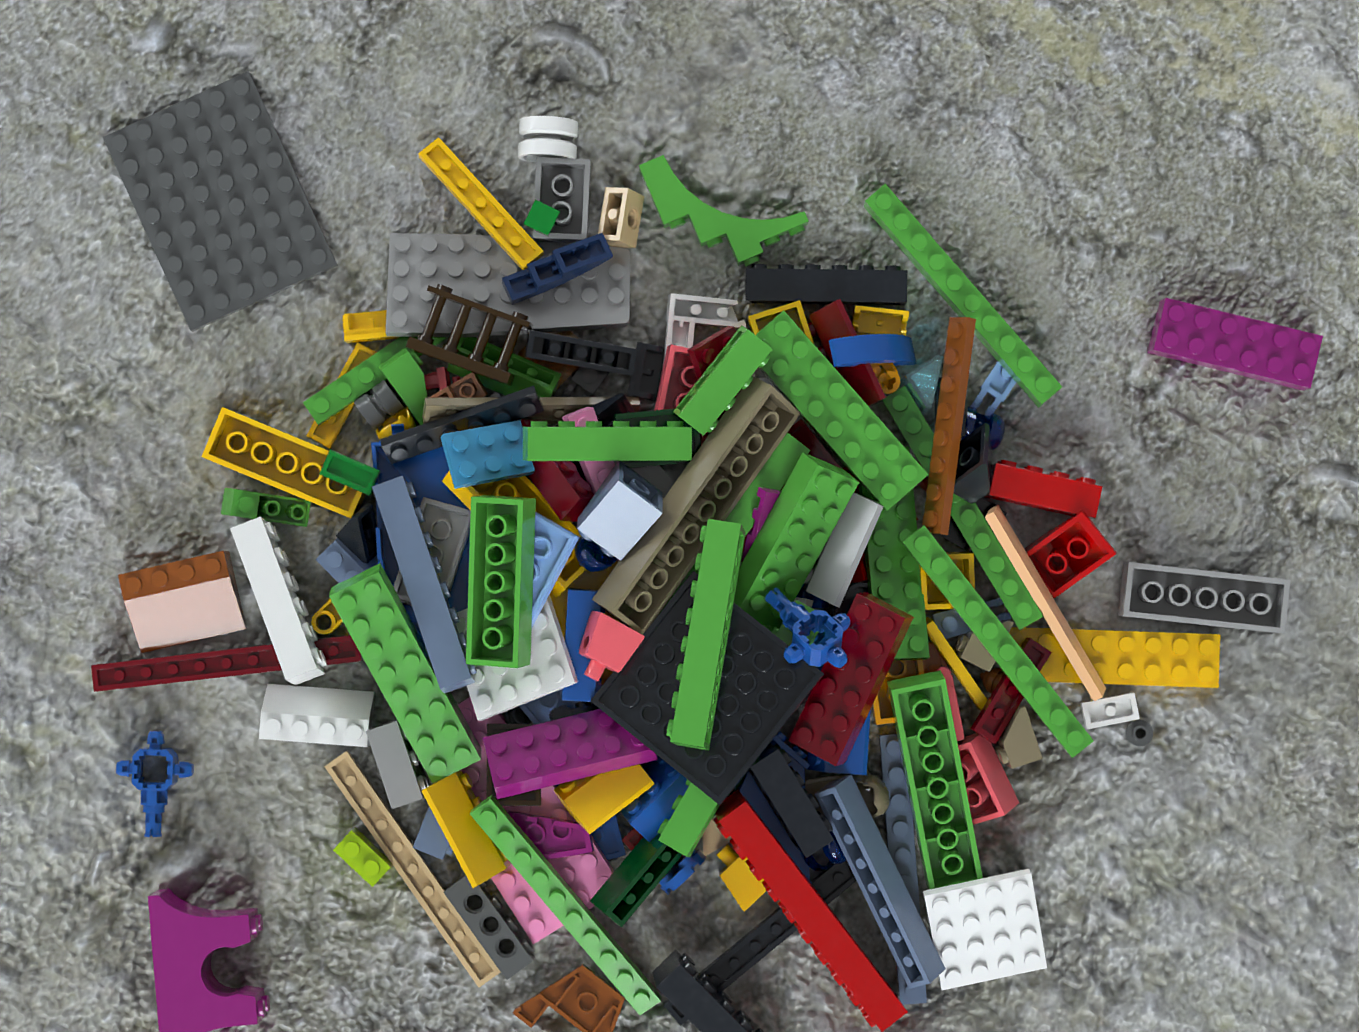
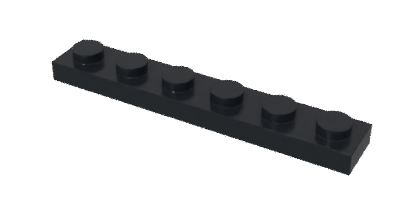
(428, 435)

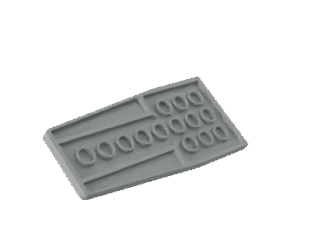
(475, 270)

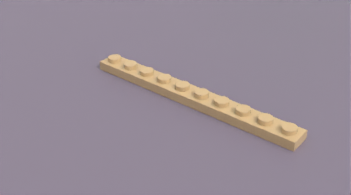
(411, 867)

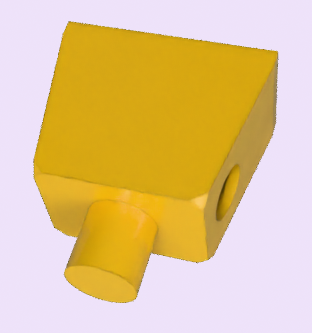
(739, 878)

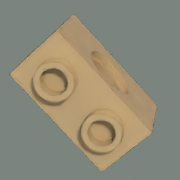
(621, 217)

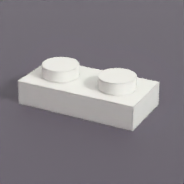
(1109, 710)

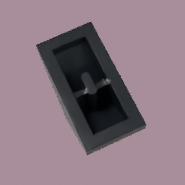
(360, 534)

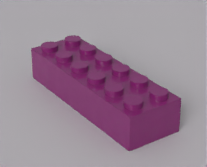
(1235, 344)
(561, 752)

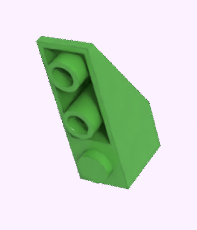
(268, 506)

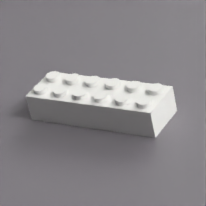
(278, 600)

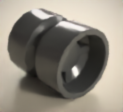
(379, 404)

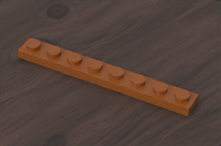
(948, 424)

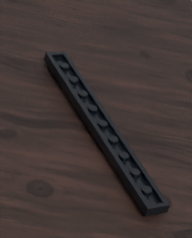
(767, 936)

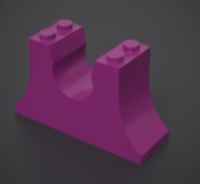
(182, 953)

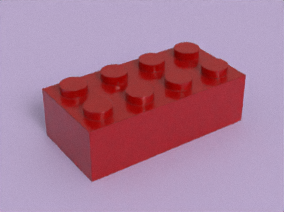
(1044, 491)

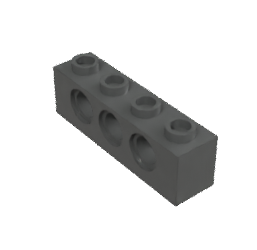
(507, 962)

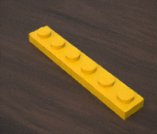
(480, 203)

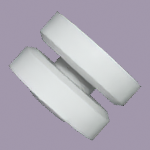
(547, 137)

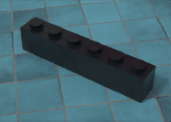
(825, 285)

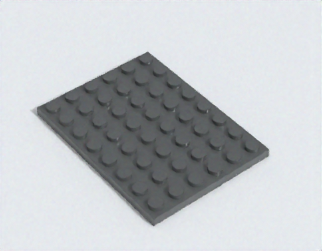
(220, 201)

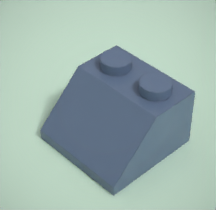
(342, 562)

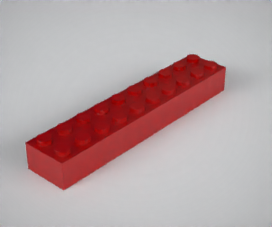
(812, 915)

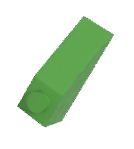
(407, 380)

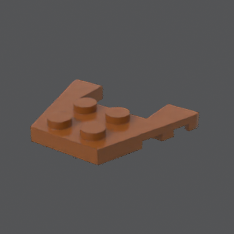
(580, 999)

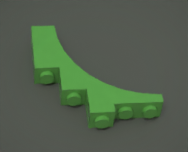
(710, 225)

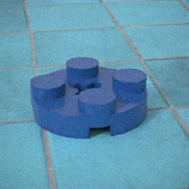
(678, 875)

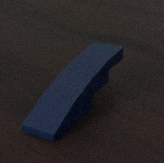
(557, 269)

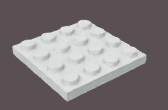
(506, 688)
(985, 928)

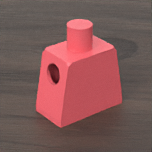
(607, 644)

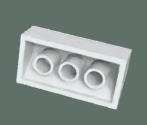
(316, 715)

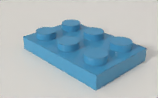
(486, 454)

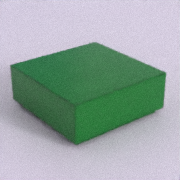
(541, 218)

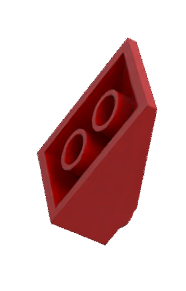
(1069, 553)

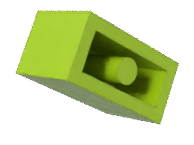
(363, 856)

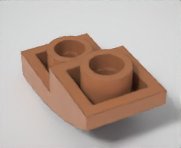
(466, 387)

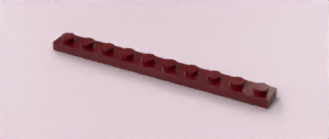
(210, 665)

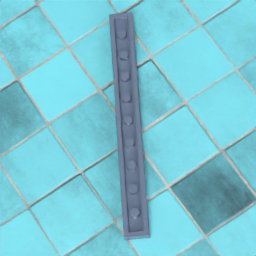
(900, 840)

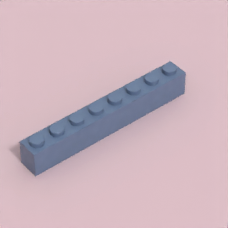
(423, 583)
(880, 881)

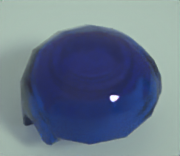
(591, 556)

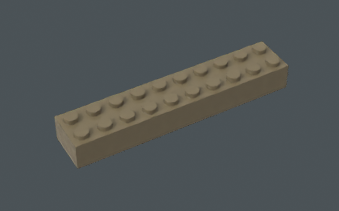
(703, 491)

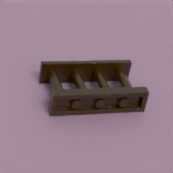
(474, 361)

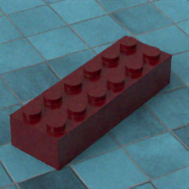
(846, 694)

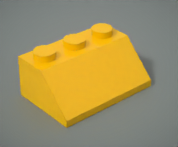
(603, 795)

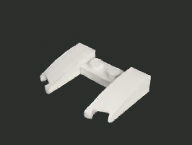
(688, 310)

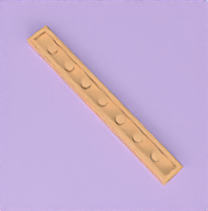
(1045, 602)

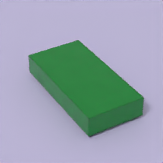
(349, 472)

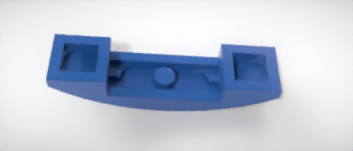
(872, 349)

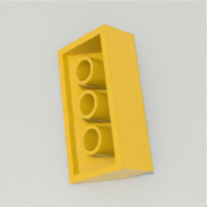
(451, 804)

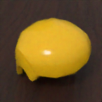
(403, 417)

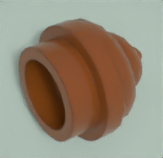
(991, 679)

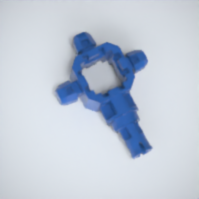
(801, 622)
(154, 794)

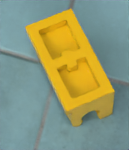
(879, 321)
(365, 327)

